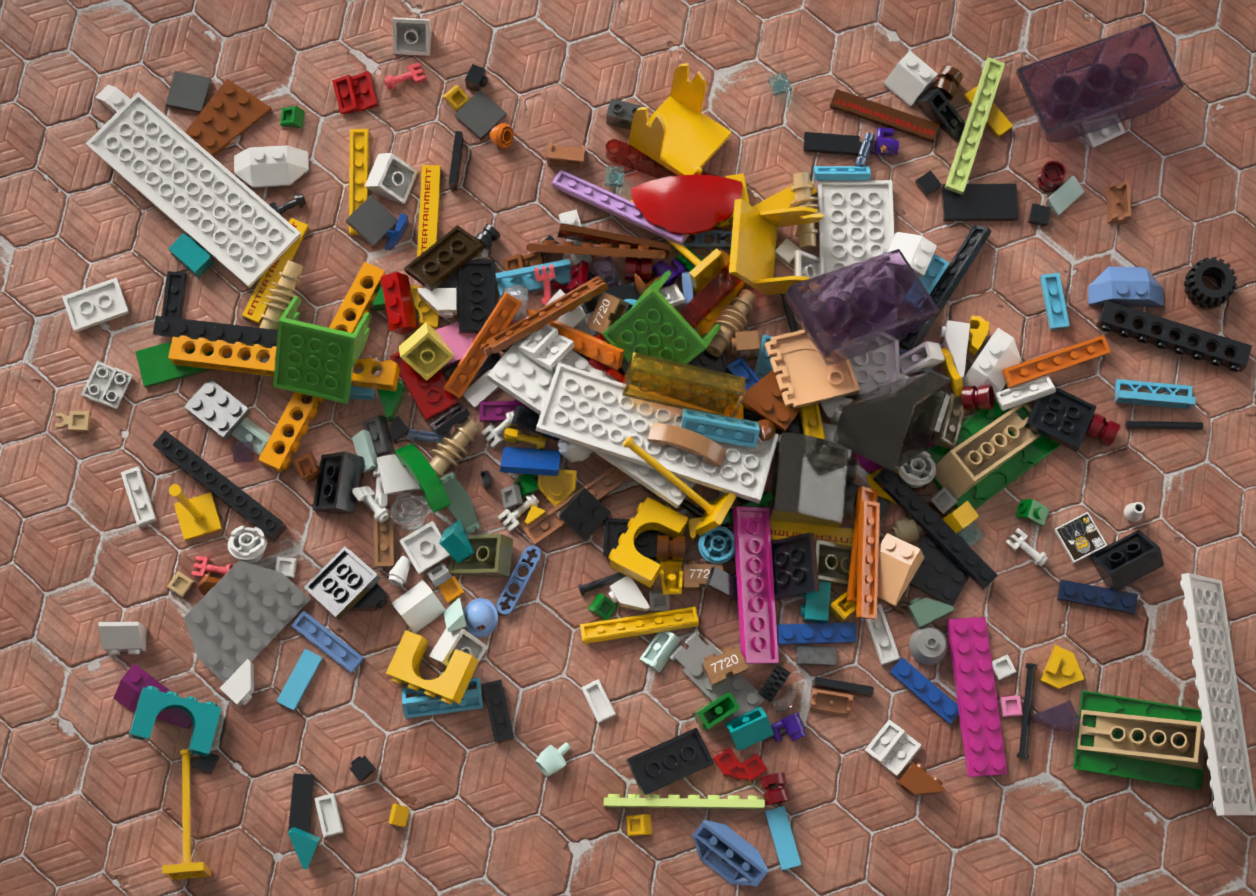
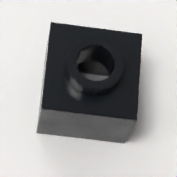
(476, 78)
(362, 768)

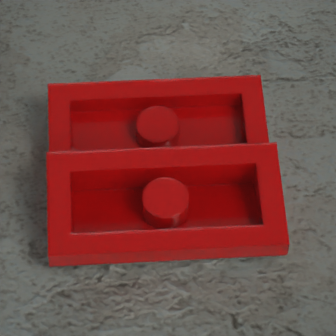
(355, 93)

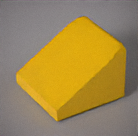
(456, 97)
(534, 514)
(692, 524)
(399, 815)
(639, 825)

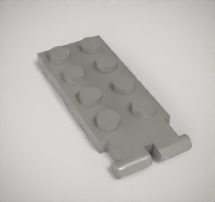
(691, 661)

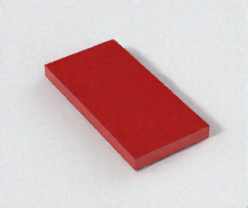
(427, 394)

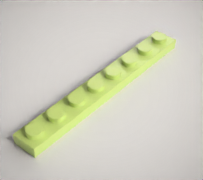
(974, 126)
(693, 801)

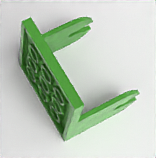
(657, 329)
(316, 357)

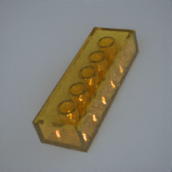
(683, 385)

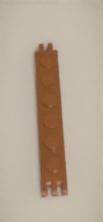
(604, 249)
(544, 316)

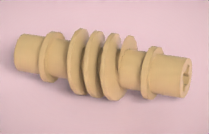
(803, 198)
(282, 295)
(732, 320)
(453, 446)

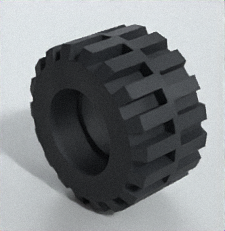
(1216, 270)

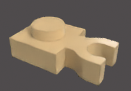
(76, 421)

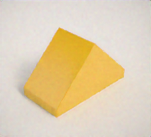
(961, 517)
(841, 608)

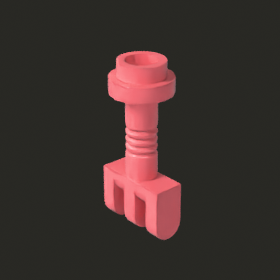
(414, 72)
(544, 277)
(206, 567)

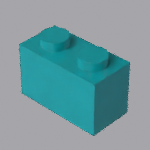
(191, 255)
(817, 604)
(749, 728)

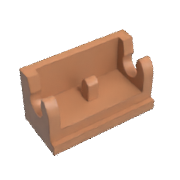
(566, 156)
(1118, 203)
(830, 703)

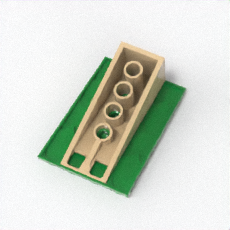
(989, 454)
(1140, 740)

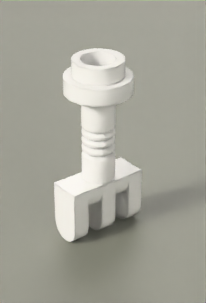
(495, 432)
(366, 493)
(380, 498)
(512, 517)
(1020, 542)

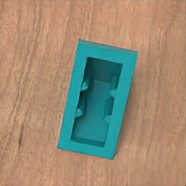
(456, 542)
(304, 845)

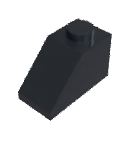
(372, 600)

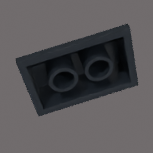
(336, 481)
(1127, 560)

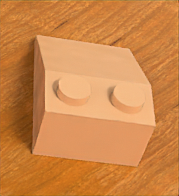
(896, 568)

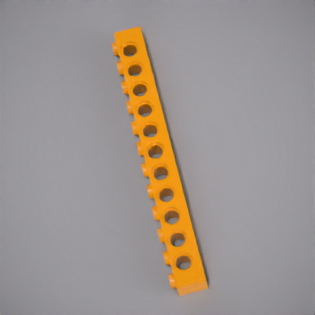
(182, 345)
(279, 462)

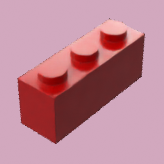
(399, 303)

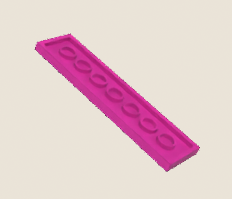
(755, 585)
(976, 697)

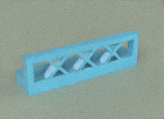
(526, 276)
(1154, 398)
(721, 427)
(424, 705)

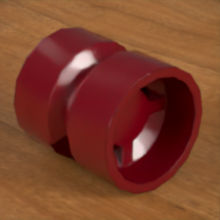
(1051, 176)
(641, 267)
(978, 397)
(1102, 429)
(777, 795)

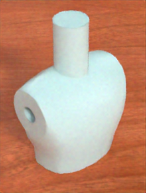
(551, 759)

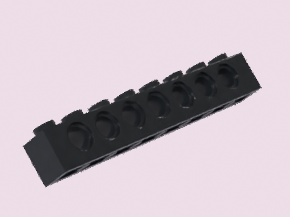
(1239, 351)
(219, 485)

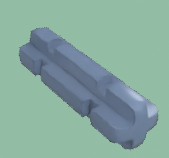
(865, 149)
(425, 436)

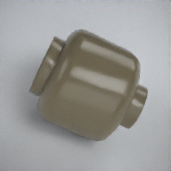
(906, 530)

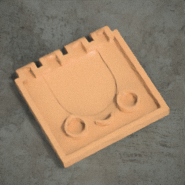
(805, 373)

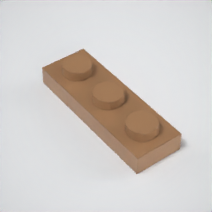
(384, 543)

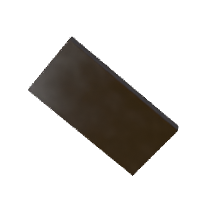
(444, 258)

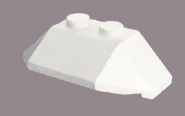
(271, 165)
(996, 355)

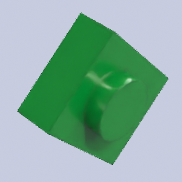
(1032, 511)

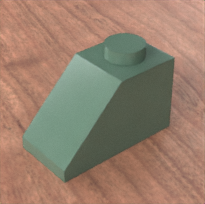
(927, 611)

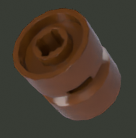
(948, 81)
(670, 548)

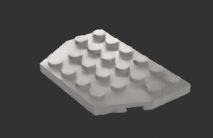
(242, 616)

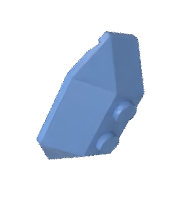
(1126, 287)
(729, 854)

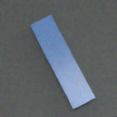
(328, 642)

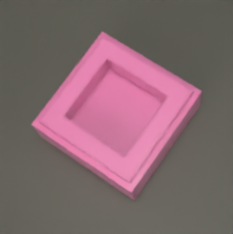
(1011, 706)

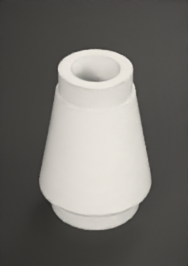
(1134, 511)
(399, 572)

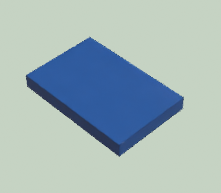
(530, 461)

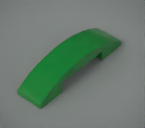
(425, 477)

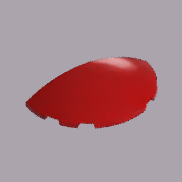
(687, 202)

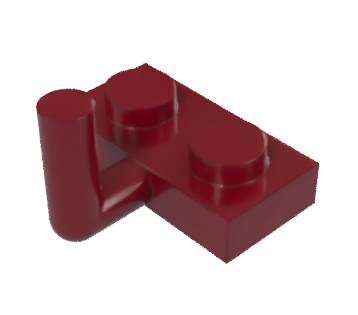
(578, 277)

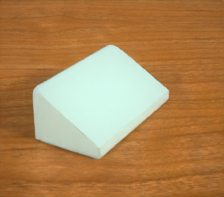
(1065, 196)
(252, 432)
(365, 448)
(455, 616)
(660, 649)

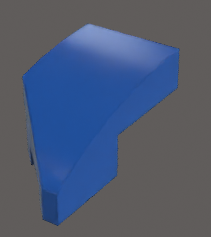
(395, 236)

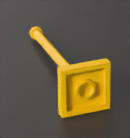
(705, 269)
(714, 512)
(196, 515)
(187, 869)

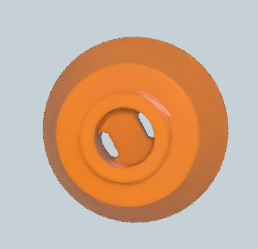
(502, 135)

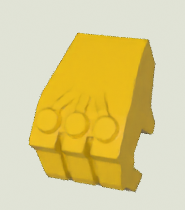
(978, 334)
(671, 577)

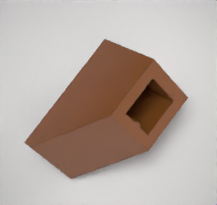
(918, 782)

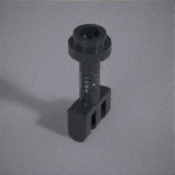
(299, 200)

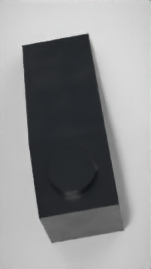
(941, 111)

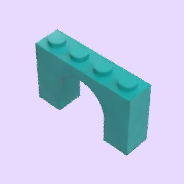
(203, 717)

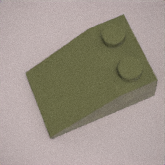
(490, 557)
(833, 562)

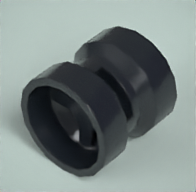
(488, 236)

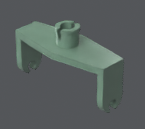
(460, 503)

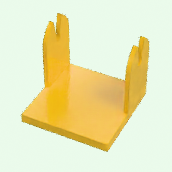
(678, 130)
(755, 244)

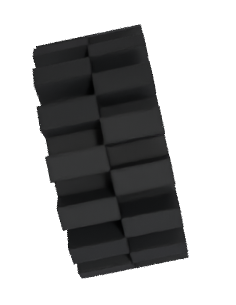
(774, 683)

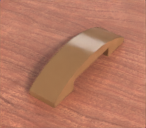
(688, 441)

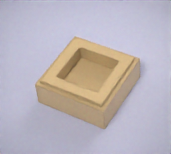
(180, 584)

